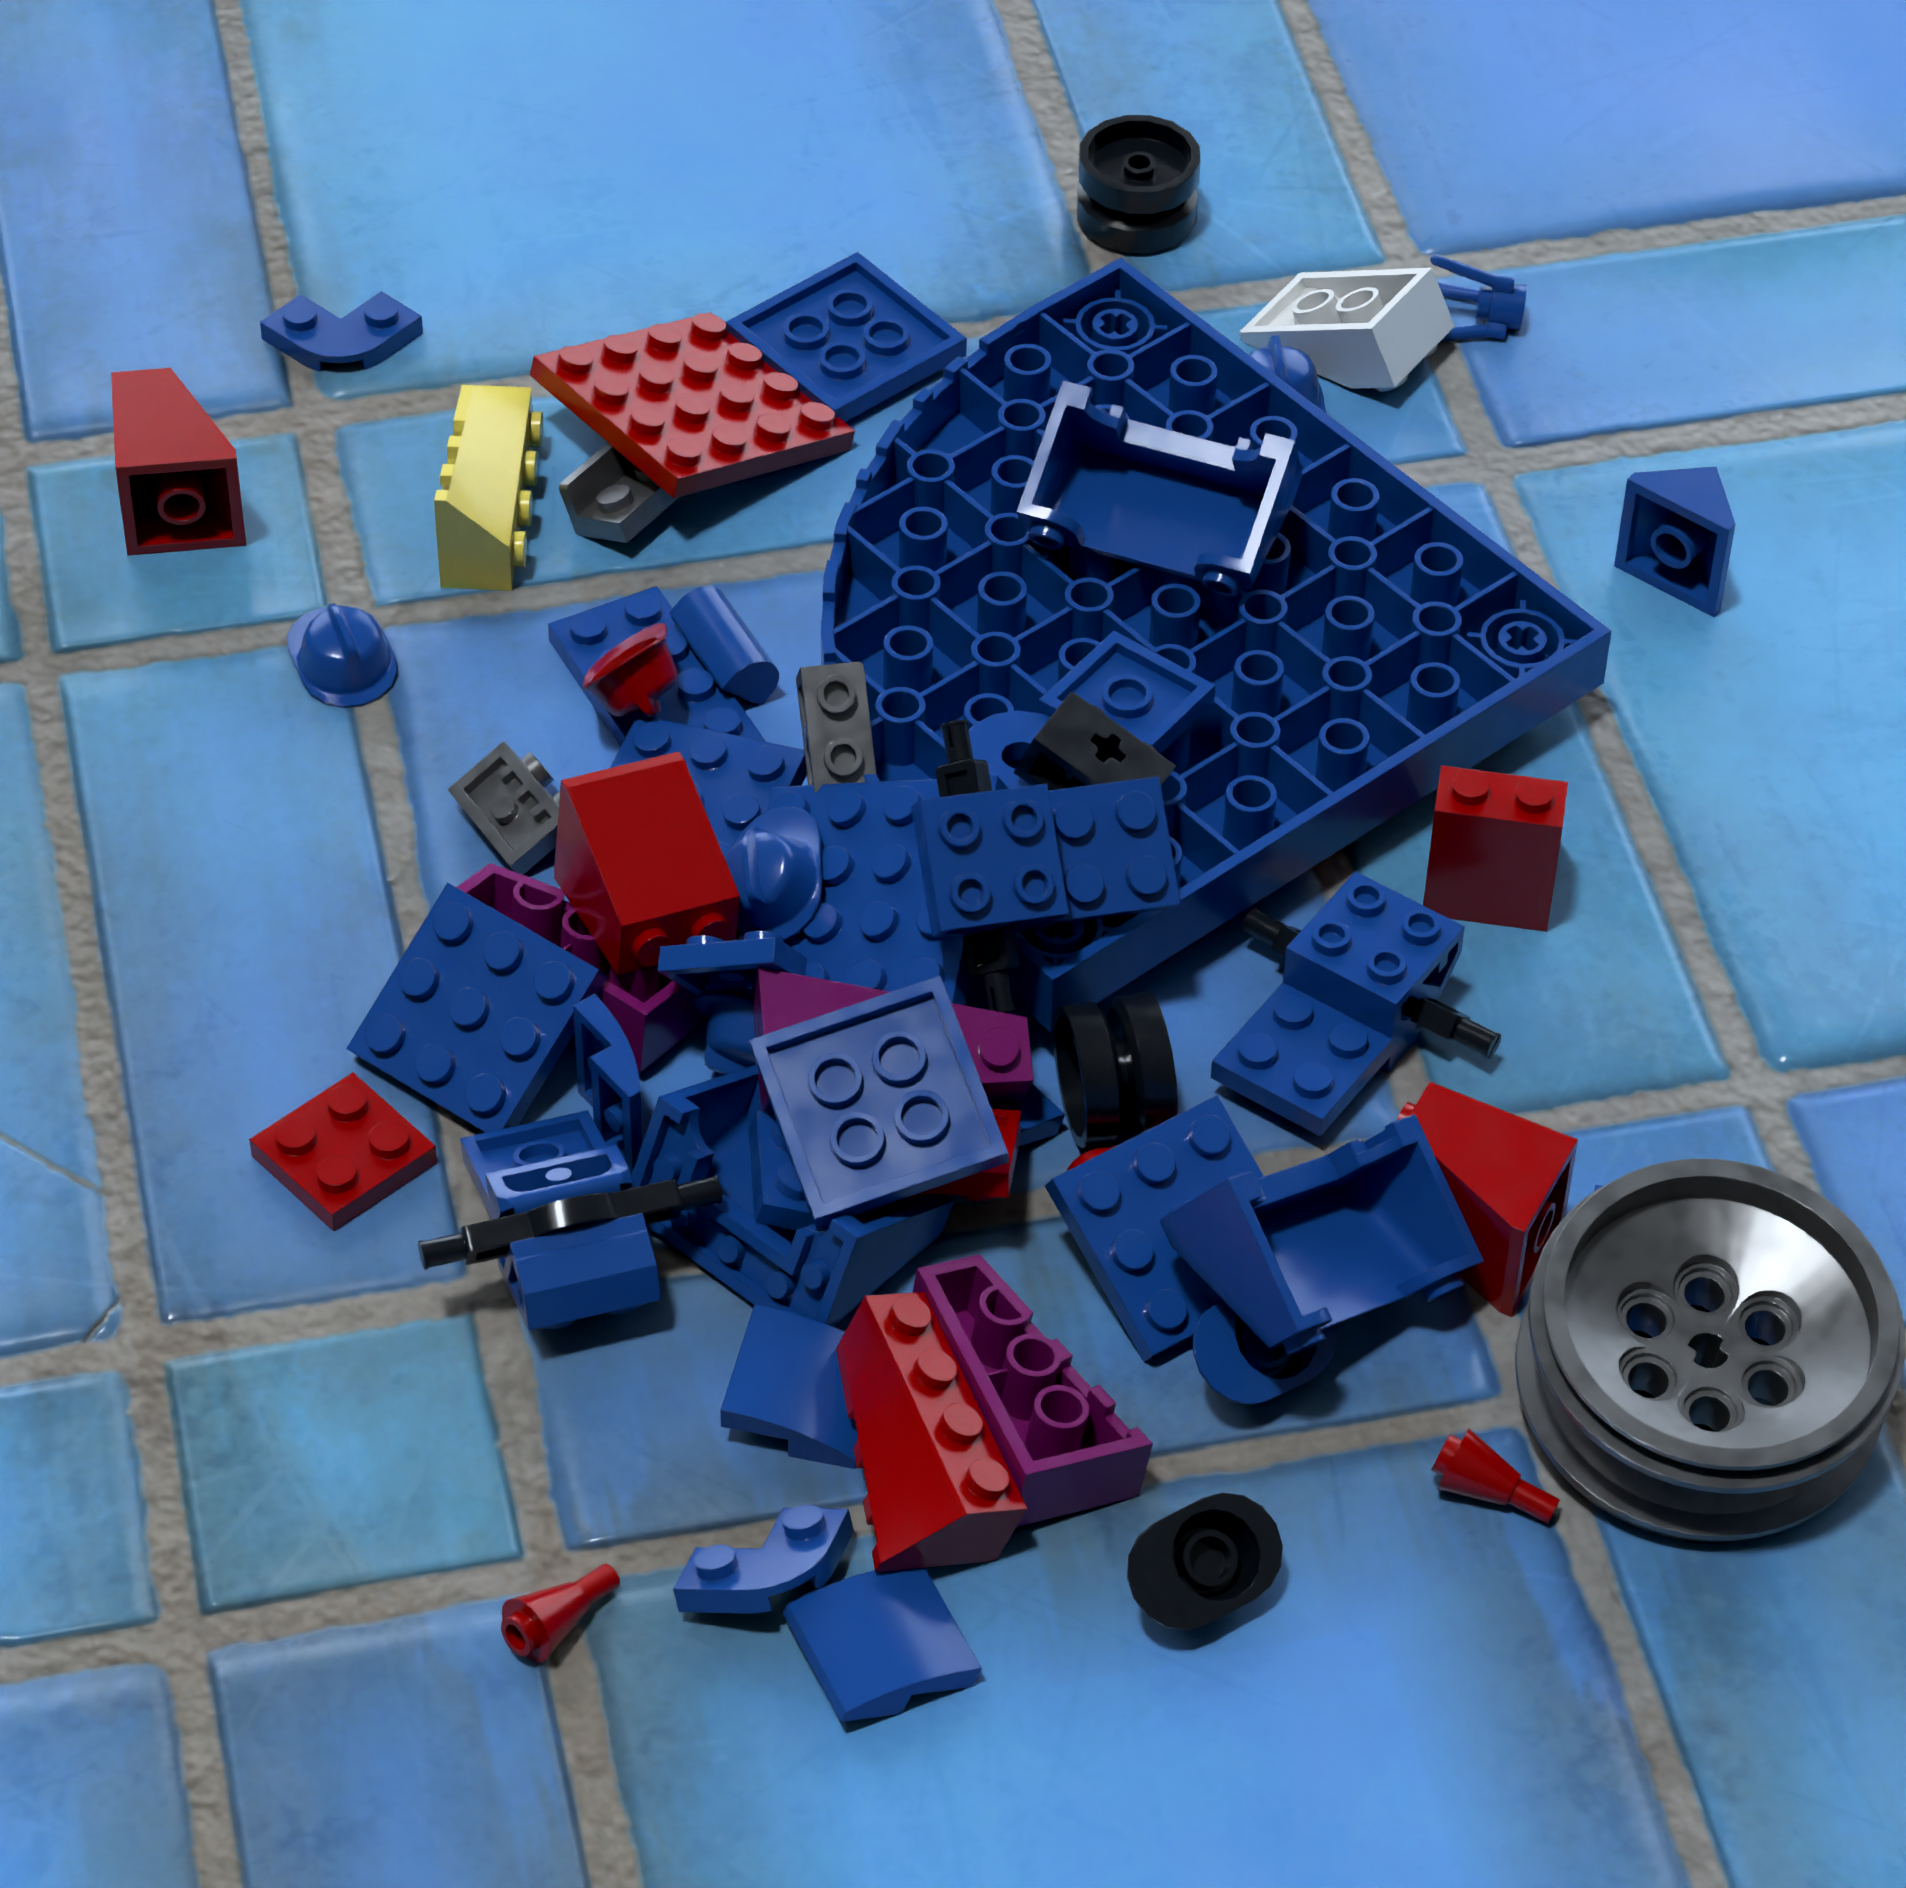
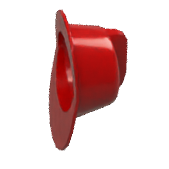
(634, 674)

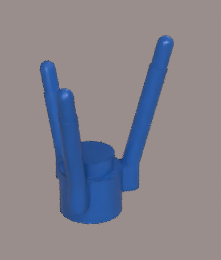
(1498, 303)

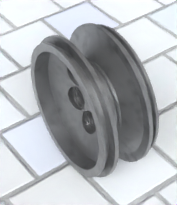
(1767, 1267)

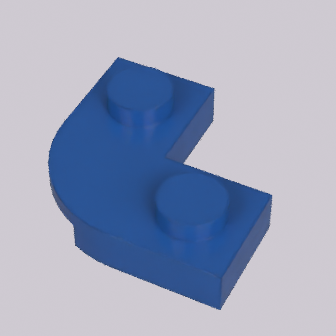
(318, 336)
(739, 1580)

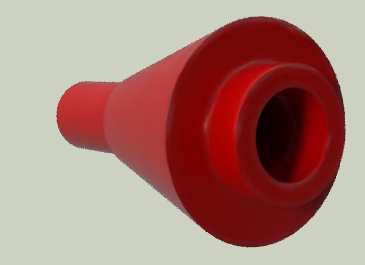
(1478, 1472)
(542, 1619)

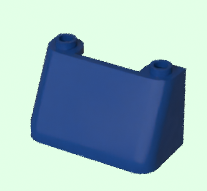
(1157, 494)
(1328, 1237)
(800, 1270)

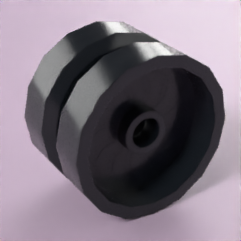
(1138, 183)
(1114, 1067)

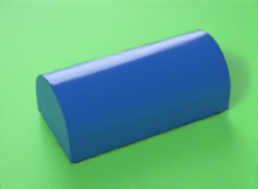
(725, 644)

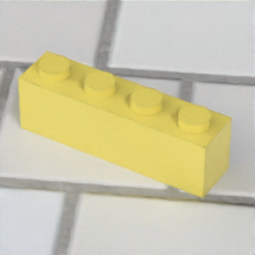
(485, 487)

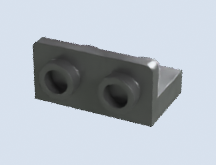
(611, 497)
(835, 723)
(511, 805)

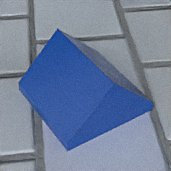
(1678, 534)

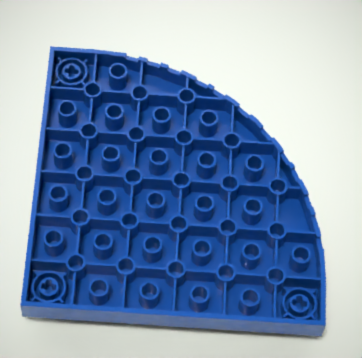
(1339, 679)

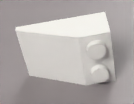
(1358, 323)

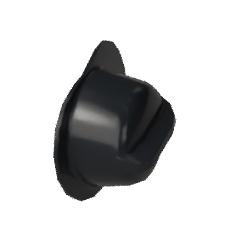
(1204, 1561)

